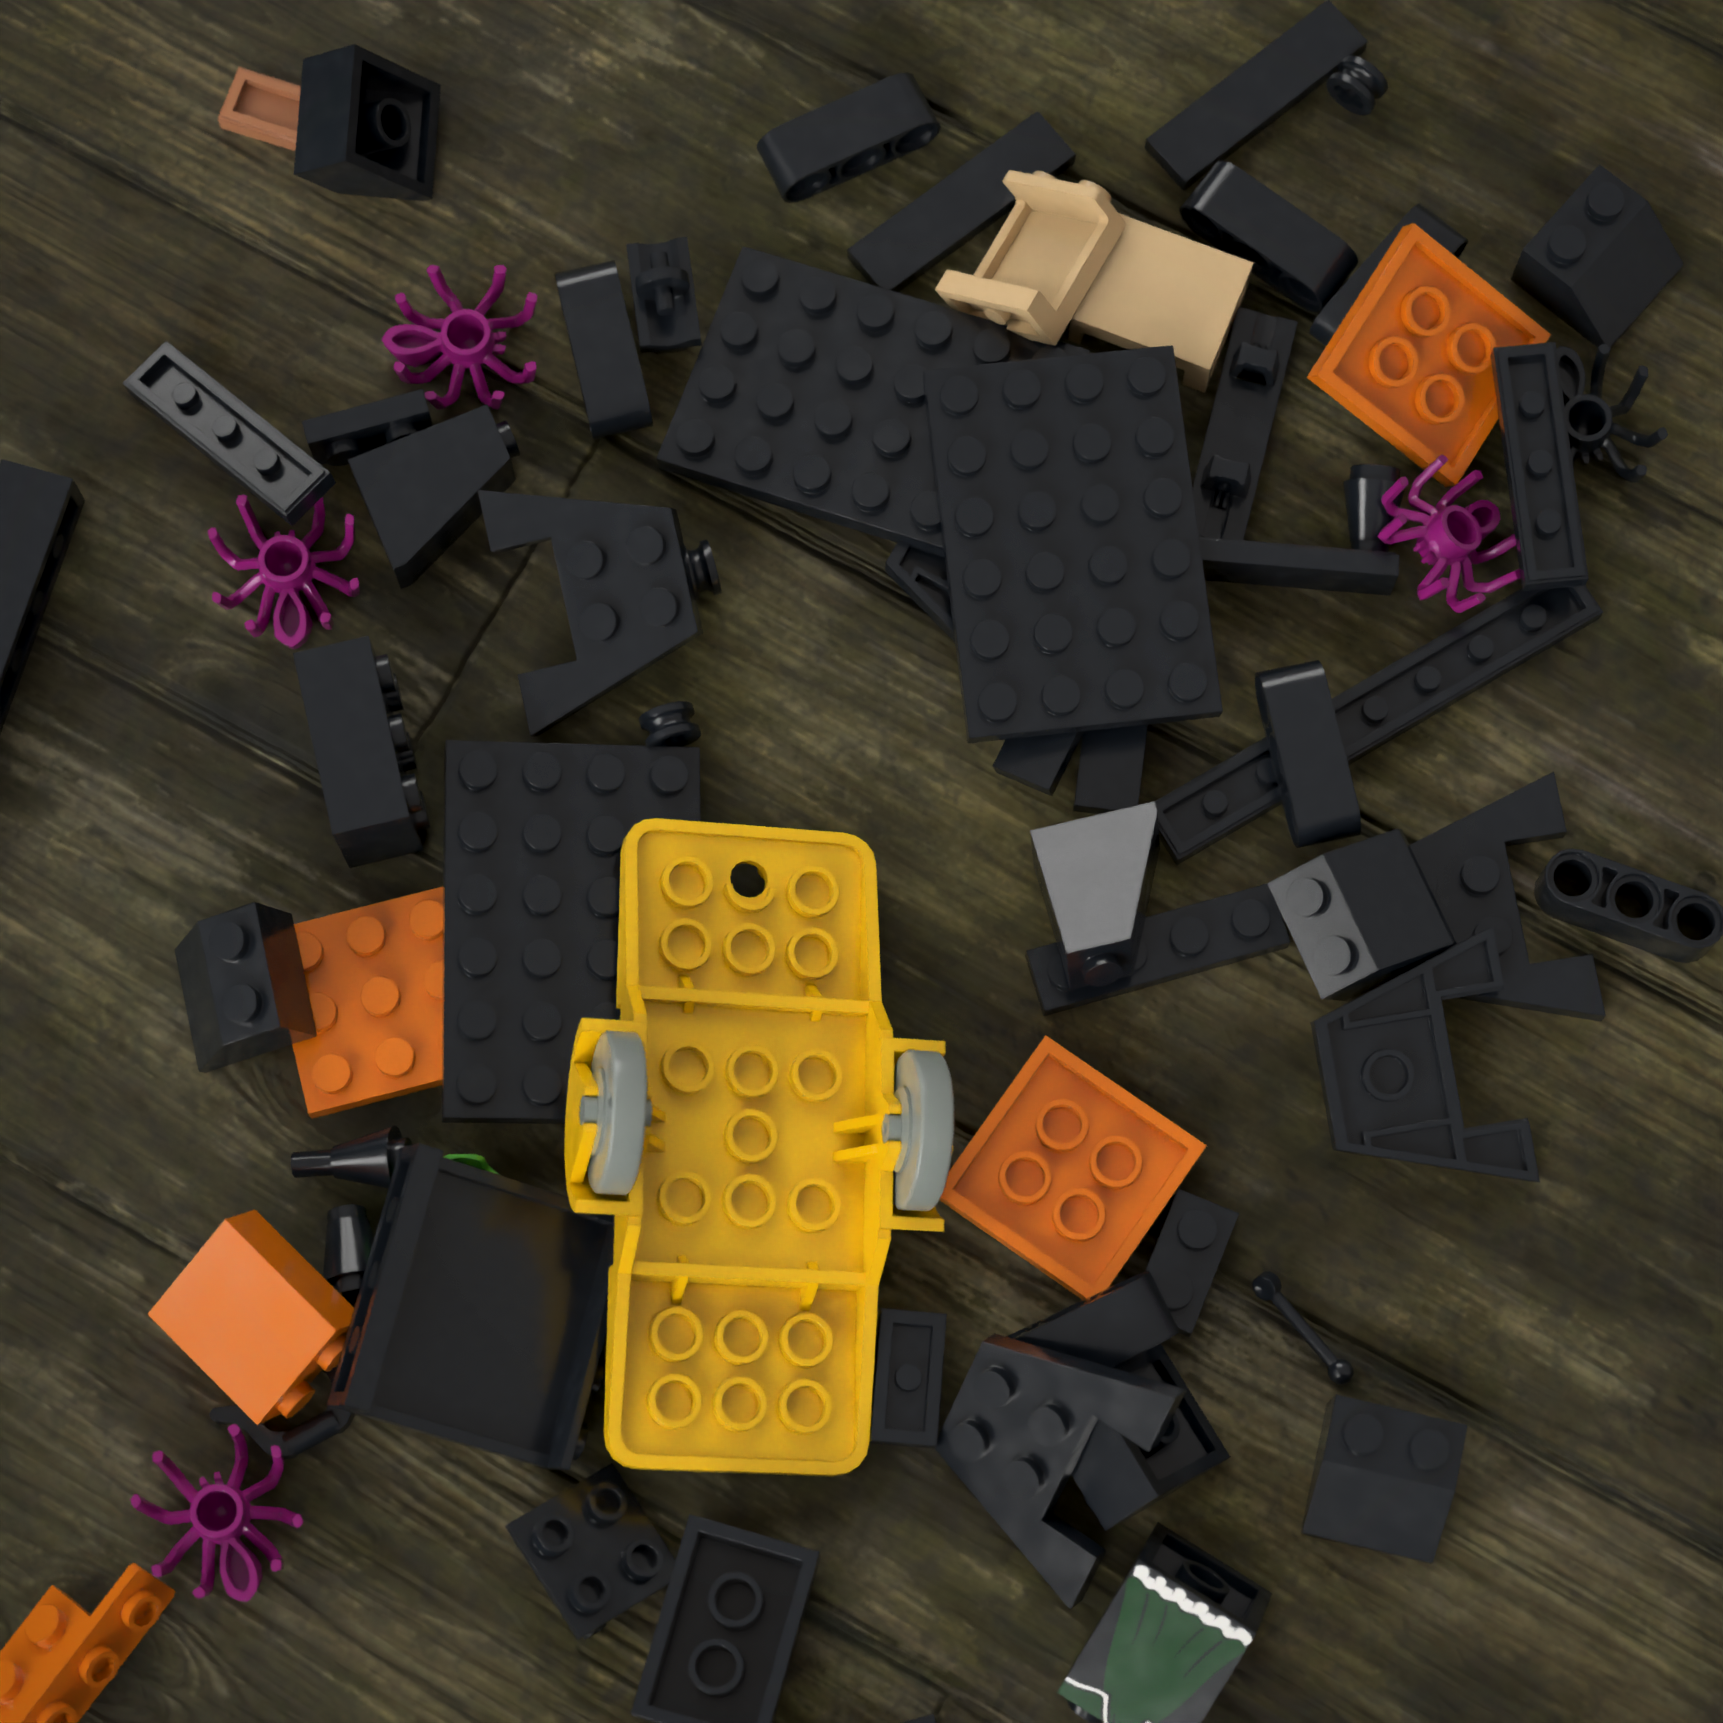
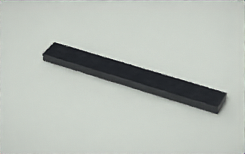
(1380, 709)

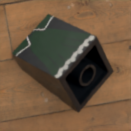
(1166, 1637)

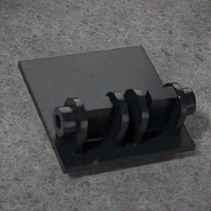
(593, 1551)

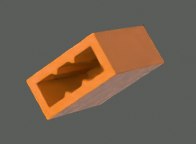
(256, 1317)

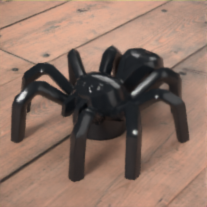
(1591, 418)

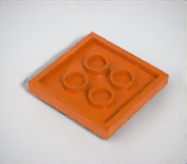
(1419, 353)
(373, 1002)
(1070, 1170)

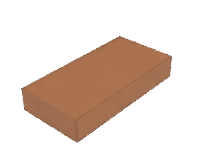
(262, 108)

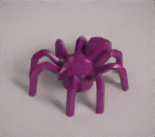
(464, 341)
(1448, 537)
(286, 568)
(220, 1517)

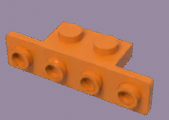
(68, 1656)

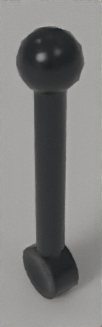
(1268, 1287)

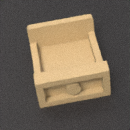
(1040, 257)
(1165, 293)

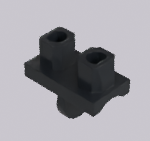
(664, 296)

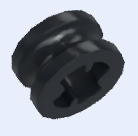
(1357, 85)
(703, 569)
(670, 725)

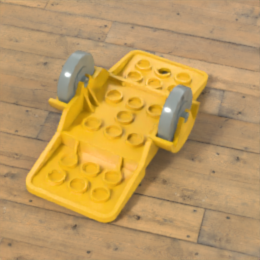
(750, 1149)

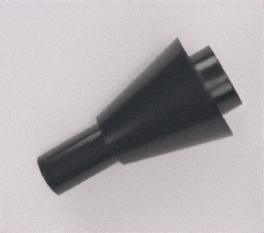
(360, 1160)

